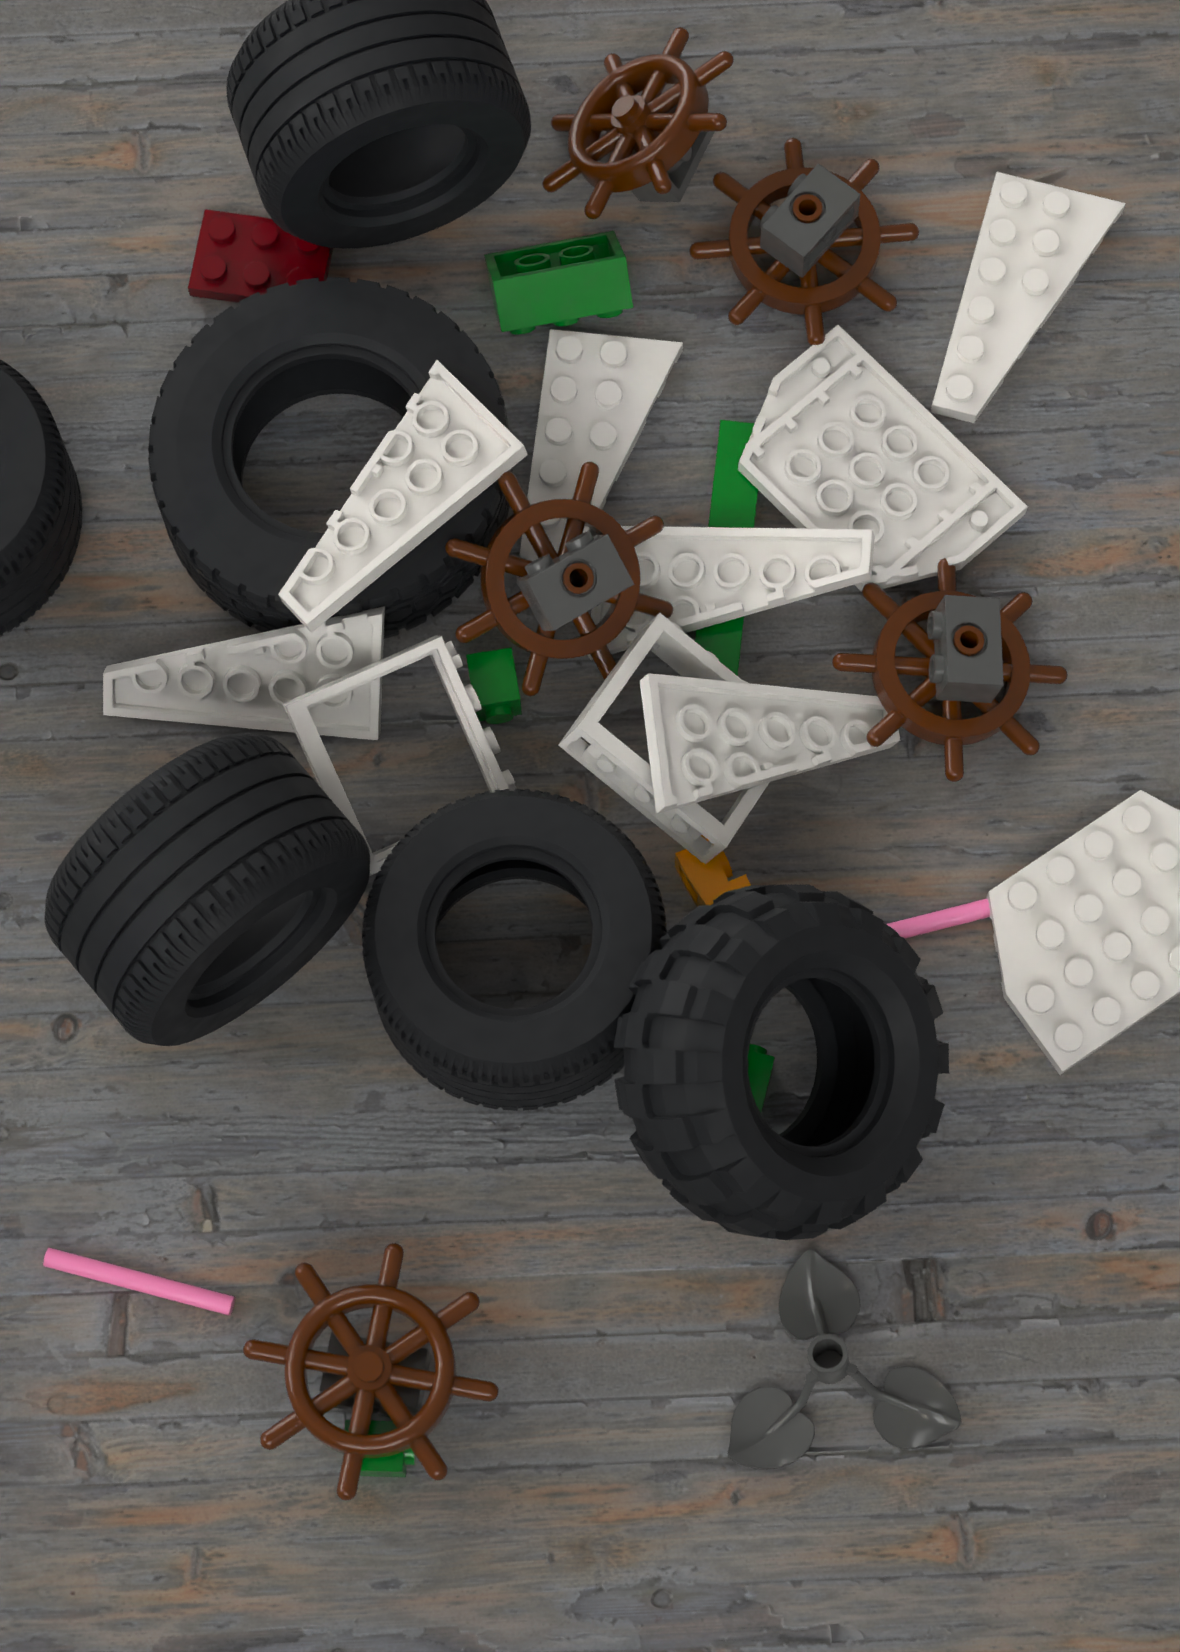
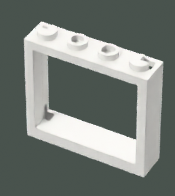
(463, 700)
(627, 771)

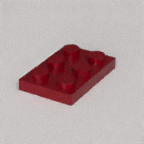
(249, 255)

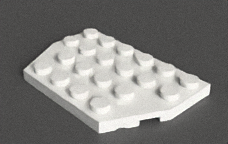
(860, 452)
(1093, 930)

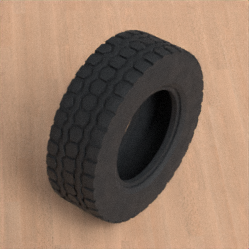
(253, 367)

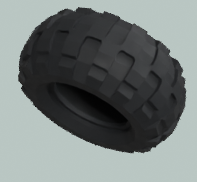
(692, 1044)

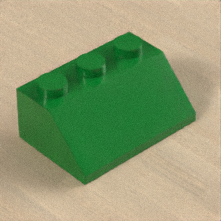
(559, 282)

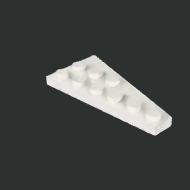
(1021, 268)
(592, 411)
(411, 486)
(741, 571)
(251, 676)
(738, 735)

